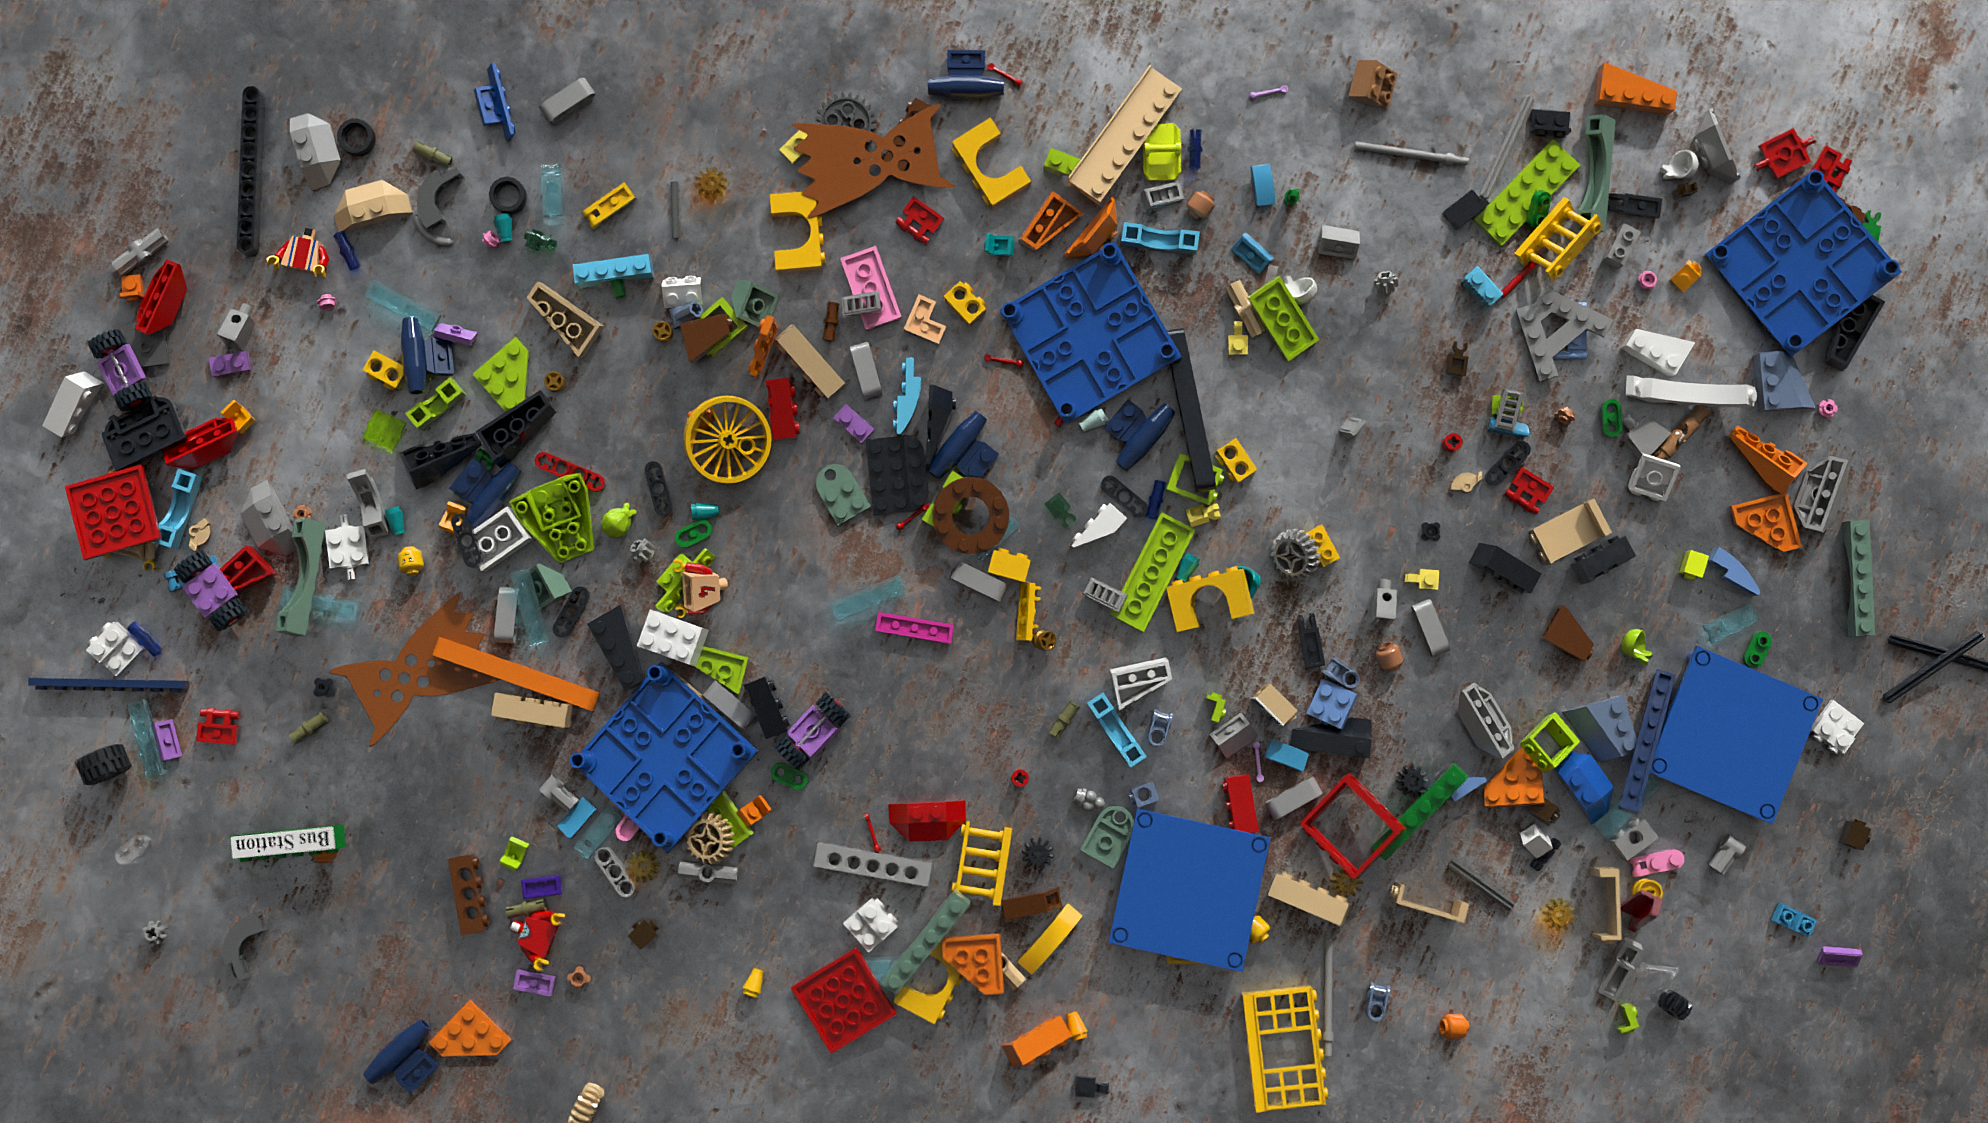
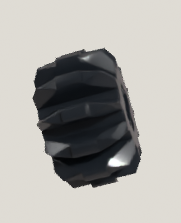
(1406, 778)
(1033, 848)
(1675, 1004)

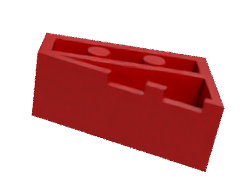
(782, 409)
(247, 569)

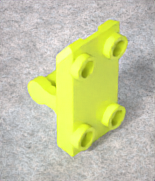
(1162, 153)

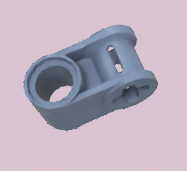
(1340, 673)
(1159, 726)
(1377, 999)

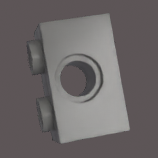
(1621, 246)
(1644, 834)

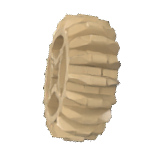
(704, 851)
(587, 1104)

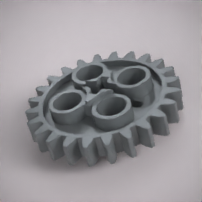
(859, 114)

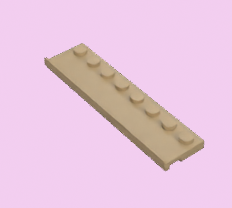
(1124, 135)

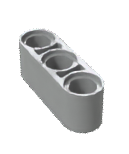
(567, 100)
(866, 370)
(979, 581)
(506, 616)
(1430, 628)
(730, 705)
(1293, 798)
(606, 867)

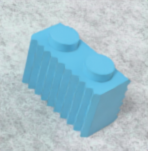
(1481, 287)

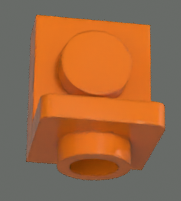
(132, 288)
(754, 811)

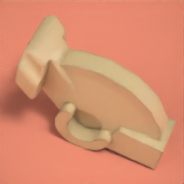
(1465, 482)
(199, 534)

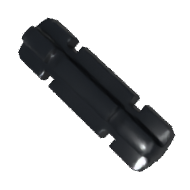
(1538, 863)

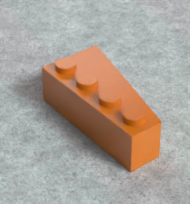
(1632, 92)

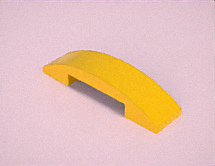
(1050, 939)

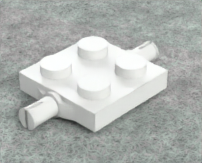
(347, 547)

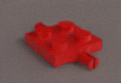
(1784, 153)

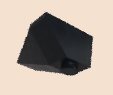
(939, 413)
(431, 462)
(1351, 741)

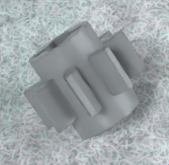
(1386, 283)
(642, 550)
(149, 935)

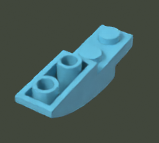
(907, 404)

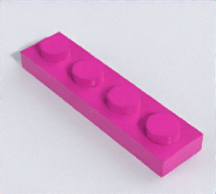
(914, 627)

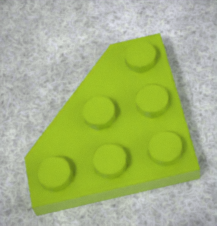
(506, 374)

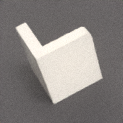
(1536, 840)

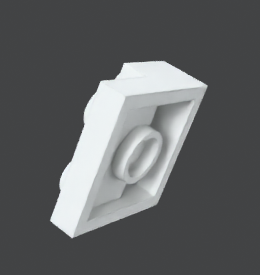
(1653, 477)
(115, 648)
(1836, 728)
(871, 924)

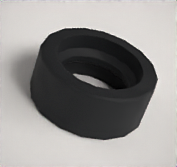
(346, 126)
(497, 184)

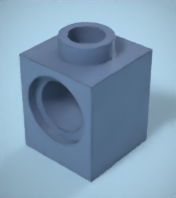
(1152, 794)

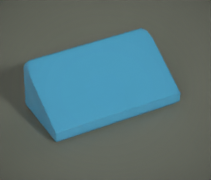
(1252, 253)
(1521, 430)
(577, 818)

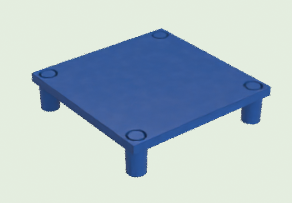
(1803, 262)
(1090, 333)
(1734, 734)
(664, 757)
(1189, 890)

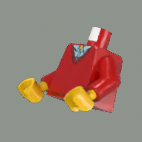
(537, 935)

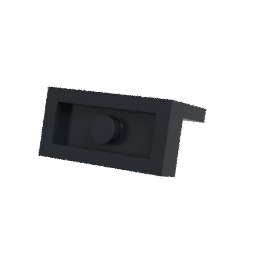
(1465, 209)

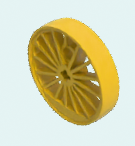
(691, 429)

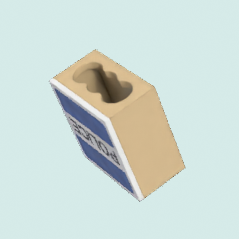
(1275, 705)

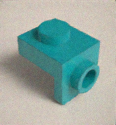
(999, 245)

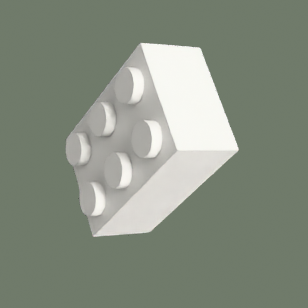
(498, 538)
(672, 637)

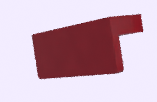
(1642, 908)

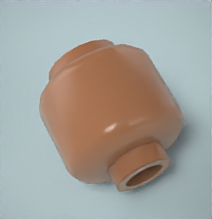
(1200, 205)
(1389, 656)

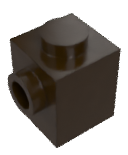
(1545, 813)
(1855, 834)
(644, 932)

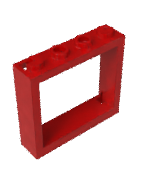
(1324, 844)

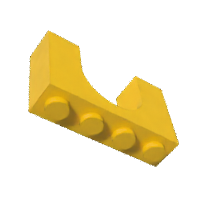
(994, 189)
(809, 255)
(1183, 596)
(930, 1005)

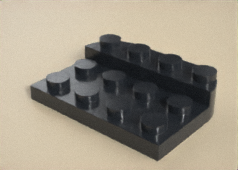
(143, 433)
(897, 474)

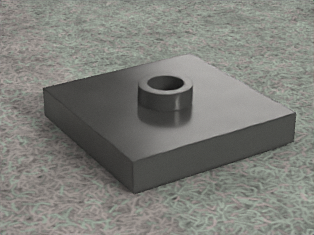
(149, 349)

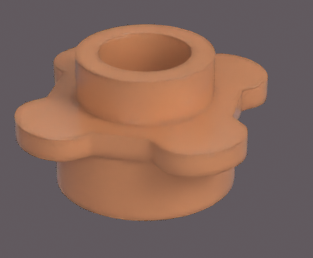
(1565, 415)
(573, 978)

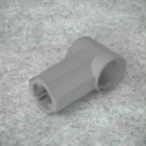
(555, 790)
(1729, 851)

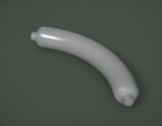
(429, 236)

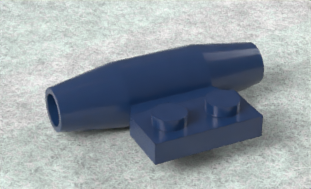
(966, 77)
(423, 356)
(1138, 431)
(964, 450)
(482, 489)
(402, 1056)

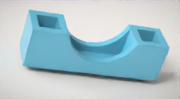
(1173, 241)
(597, 272)
(185, 491)
(1116, 730)

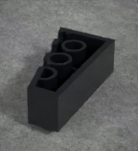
(1851, 331)
(515, 427)
(618, 646)

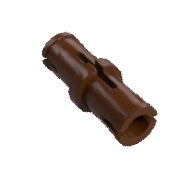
(831, 321)

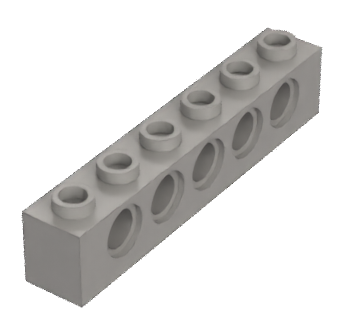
(922, 868)

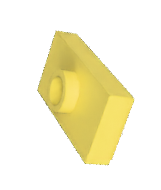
(788, 148)

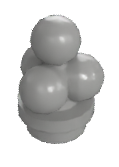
(1087, 800)

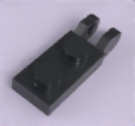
(1636, 205)
(1311, 643)

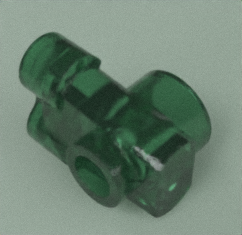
(536, 239)

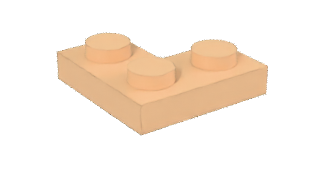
(920, 323)

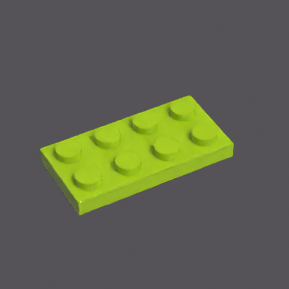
(1283, 318)

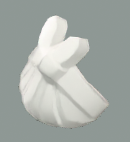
(1682, 165)
(1302, 290)

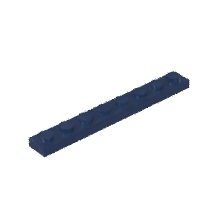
(100, 684)
(1647, 742)

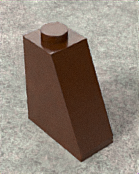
(705, 334)
(1567, 635)
(1031, 903)

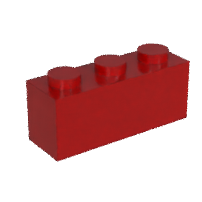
(1240, 803)

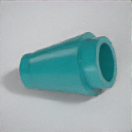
(503, 226)
(703, 511)
(395, 520)
(1187, 566)

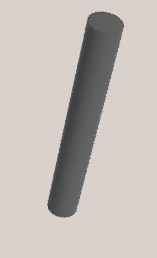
(674, 210)

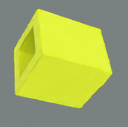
(1693, 565)

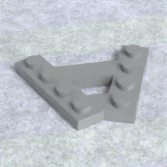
(1579, 319)

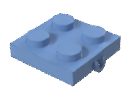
(1332, 704)

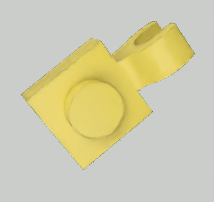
(1237, 343)
(1200, 515)
(1426, 579)

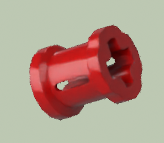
(1455, 438)
(1016, 782)

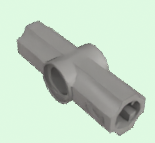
(140, 252)
(694, 871)

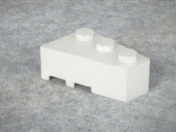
(1657, 350)

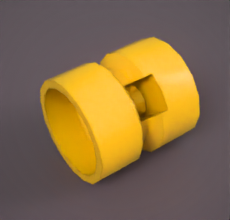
(1648, 886)

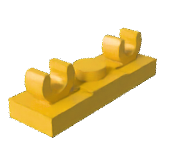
(1026, 611)

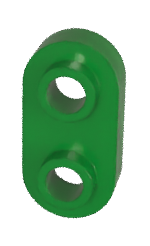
(1538, 208)
(1613, 418)
(694, 534)
(1756, 648)
(789, 776)

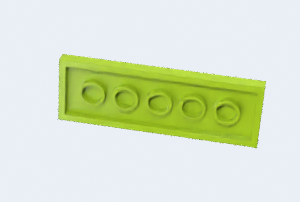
(1511, 206)
(1153, 571)

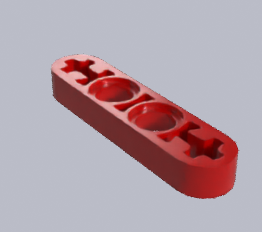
(571, 469)

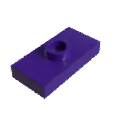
(541, 887)

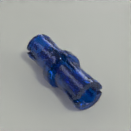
(1195, 149)
(347, 250)
(1156, 499)
(144, 639)

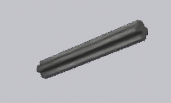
(1480, 884)

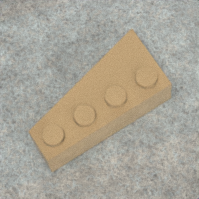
(569, 321)
(806, 357)
(532, 710)
(1309, 899)

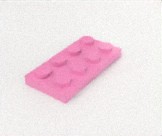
(868, 275)

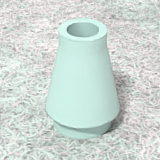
(1094, 420)

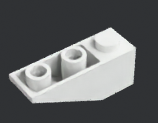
(1104, 525)

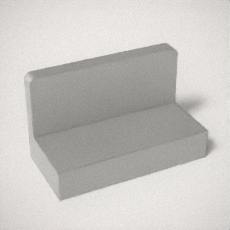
(1339, 242)
(1233, 735)

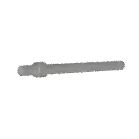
(1448, 159)
(1328, 1035)

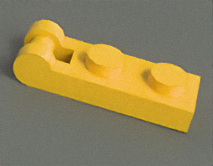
(609, 205)

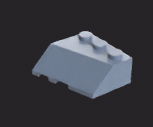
(1779, 383)
(1605, 727)

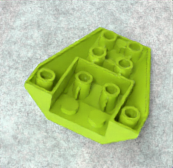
(558, 516)

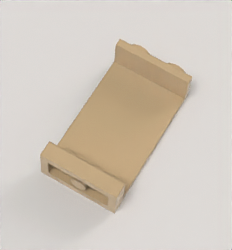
(1569, 531)
(1613, 904)
(1457, 913)

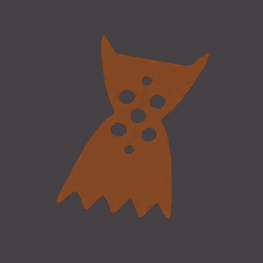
(835, 147)
(443, 677)

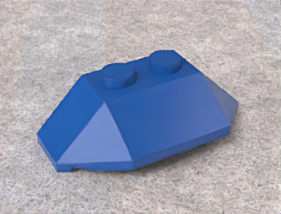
(1585, 784)

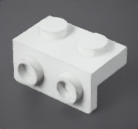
(681, 291)

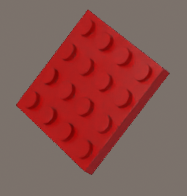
(113, 512)
(843, 1000)

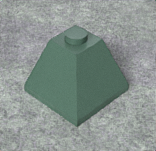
(752, 302)
(549, 585)

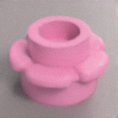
(490, 239)
(1647, 275)
(326, 302)
(1827, 413)

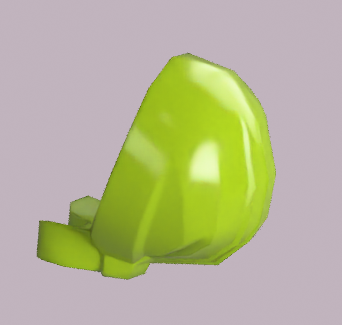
(617, 521)
(1634, 645)

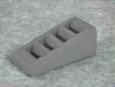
(1147, 201)
(869, 309)
(1517, 403)
(1351, 427)
(1093, 593)

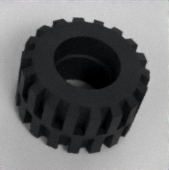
(103, 764)

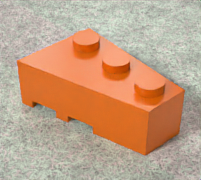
(1048, 221)
(1037, 1042)

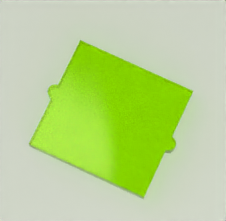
(384, 429)

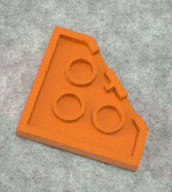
(768, 329)
(1769, 521)
(1516, 784)
(977, 960)
(470, 1034)

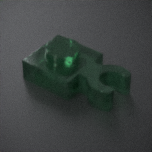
(1058, 508)

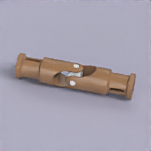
(1677, 438)

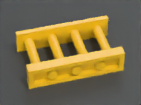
(1550, 225)
(1000, 855)

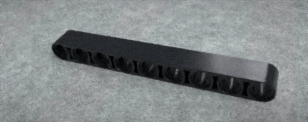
(246, 163)
(1191, 415)

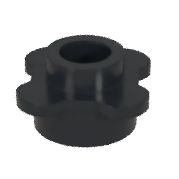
(1434, 527)
(328, 683)

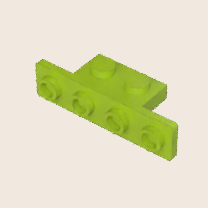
(673, 581)

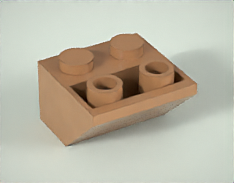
(1373, 84)

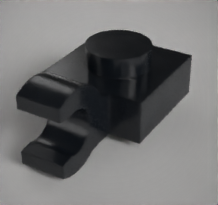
(1087, 1087)

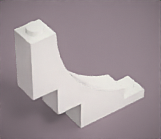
(1682, 393)

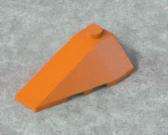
(1774, 466)

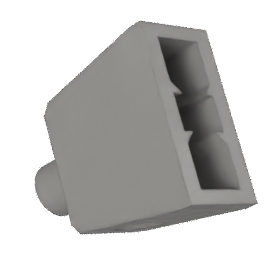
(237, 328)
(1644, 435)
(1383, 612)

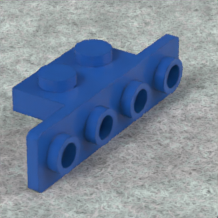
(493, 105)

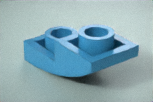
(1263, 184)
(1286, 755)
(1794, 920)

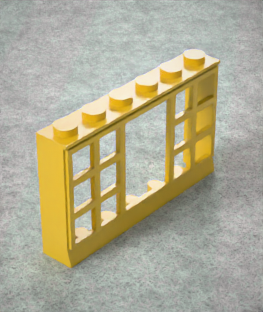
(1255, 1051)

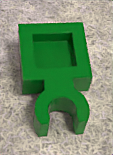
(1871, 225)

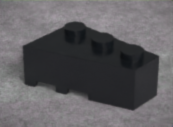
(1602, 559)
(1505, 568)
(767, 707)

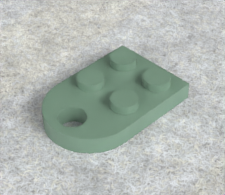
(842, 494)
(1108, 837)

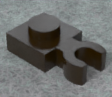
(1685, 190)
(1457, 362)

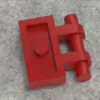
(1827, 162)
(924, 216)
(1531, 485)
(218, 733)

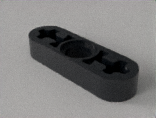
(1514, 450)
(660, 473)
(1124, 504)
(466, 555)
(574, 597)

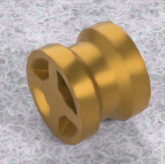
(659, 330)
(552, 379)
(1047, 636)

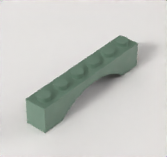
(1600, 142)
(308, 541)
(1861, 608)
(927, 940)

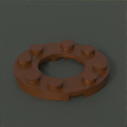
(943, 520)

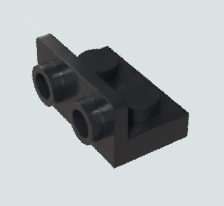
(1550, 123)

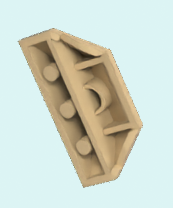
(370, 205)

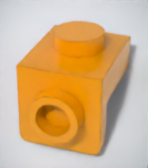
(1687, 275)
(239, 413)
(452, 509)

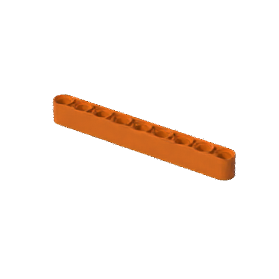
(516, 673)

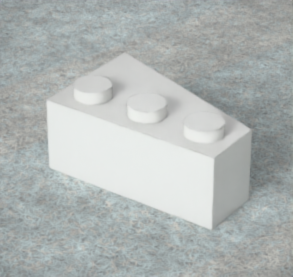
(71, 403)
(1139, 679)

